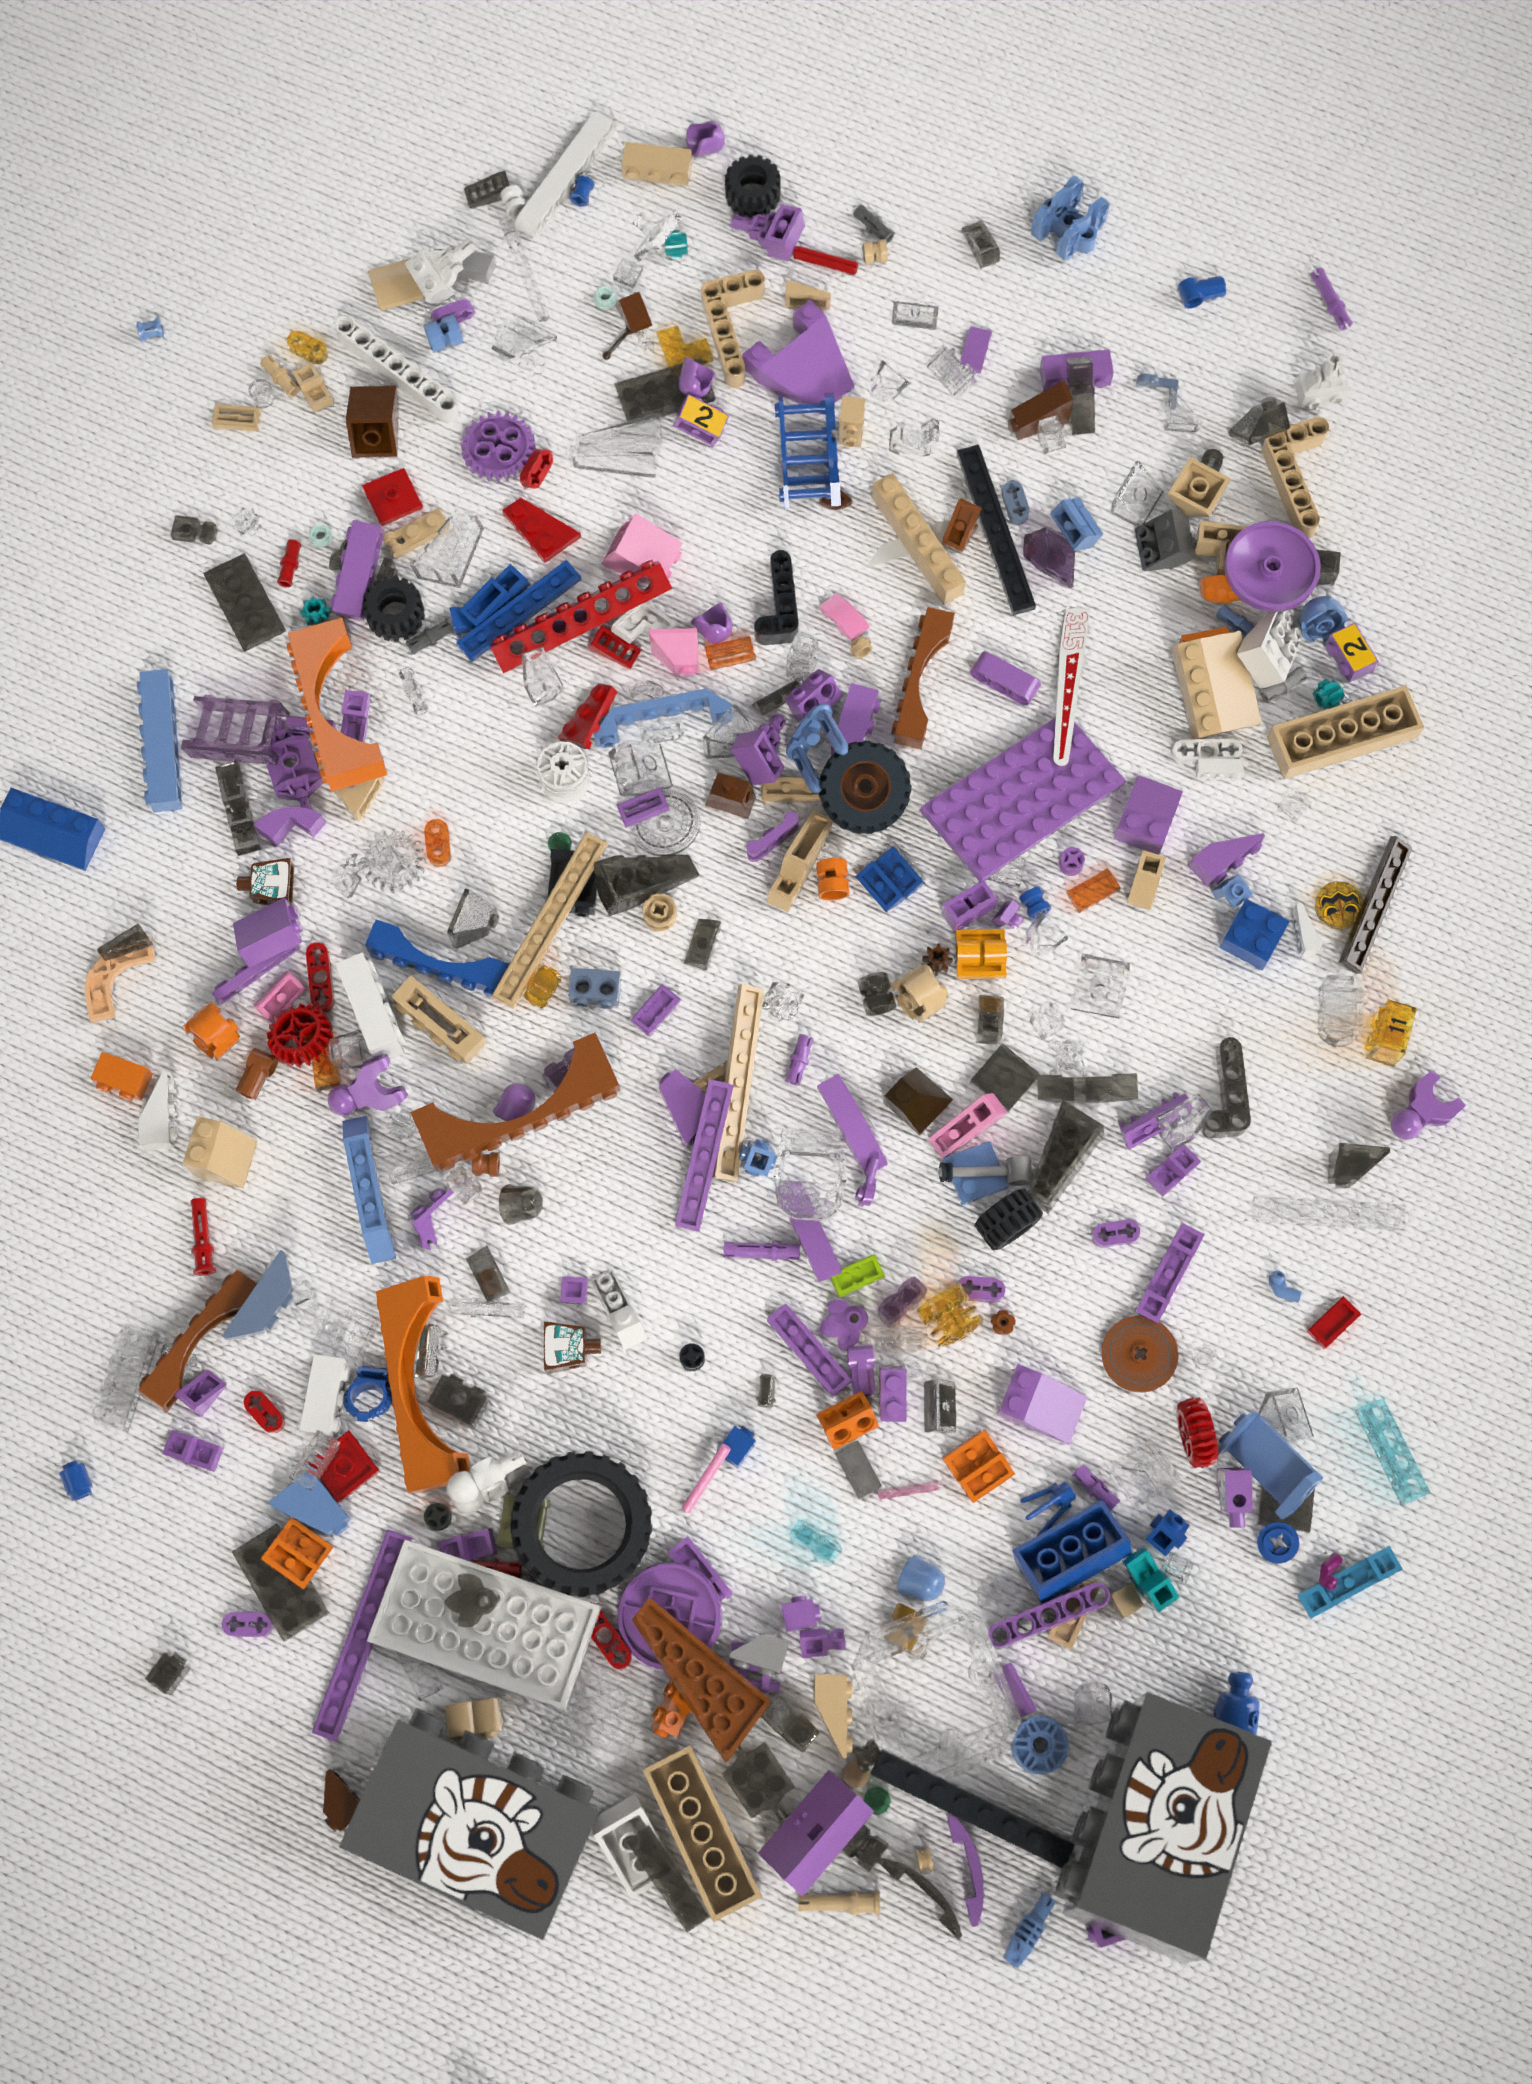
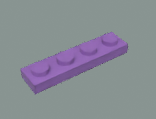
(246, 976)
(809, 1350)

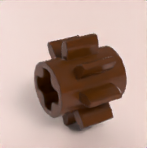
(937, 953)

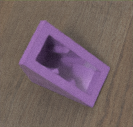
(201, 1392)

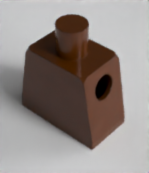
(731, 795)

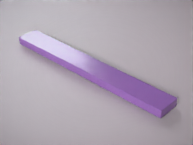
(356, 1647)

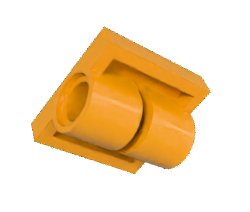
(981, 954)

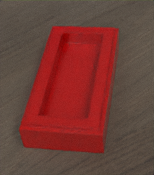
(1333, 1322)

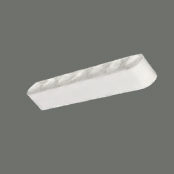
(562, 177)
(391, 360)

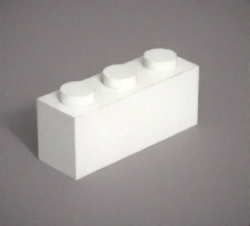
(324, 1395)

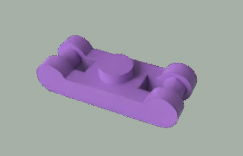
(773, 837)

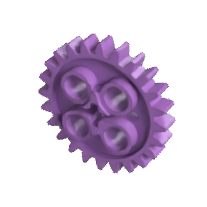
(497, 446)

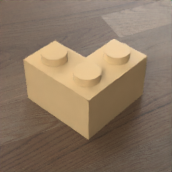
(1214, 540)

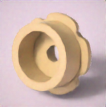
(861, 647)

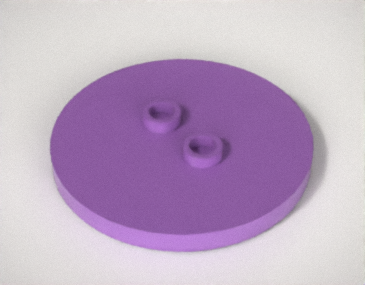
(681, 1593)

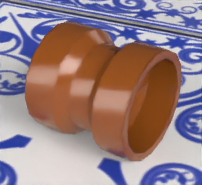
(486, 1164)

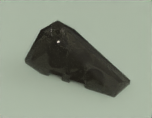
(632, 880)

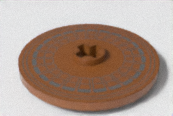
(1133, 1373)

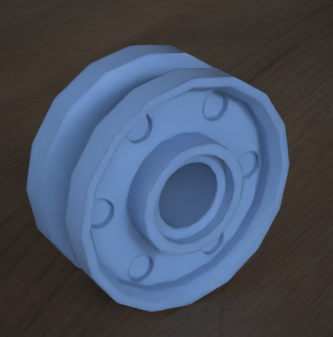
(1055, 1740)

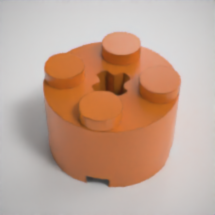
(212, 1032)

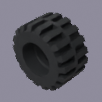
(750, 171)
(389, 592)
(1008, 1219)

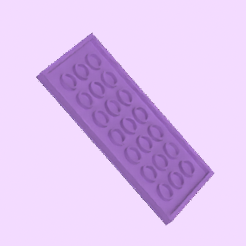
(1020, 799)

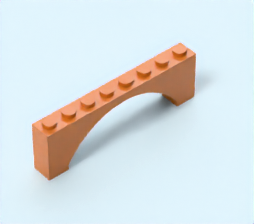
(342, 757)
(403, 1314)

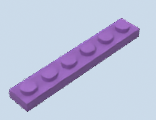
(704, 1155)

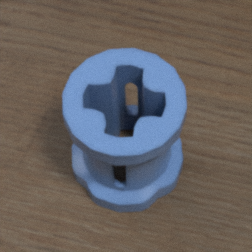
(143, 334)

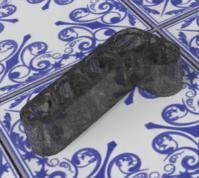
(1227, 1087)

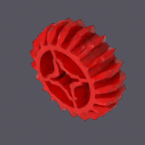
(300, 1035)
(1197, 1432)

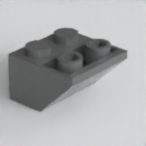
(1165, 541)

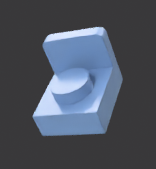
(1233, 889)

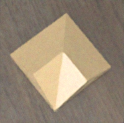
(1198, 489)

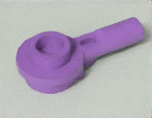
(866, 1192)

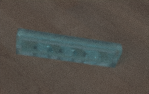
(1386, 1454)

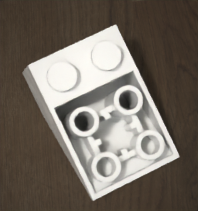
(1270, 648)

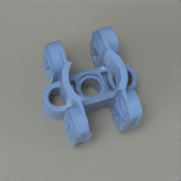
(1060, 211)

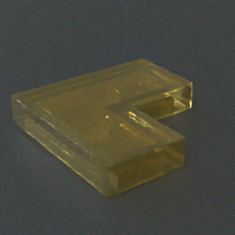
(675, 349)

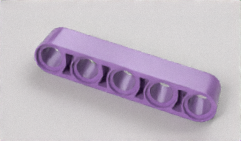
(1062, 1615)

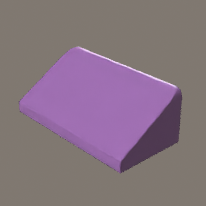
(1020, 1695)

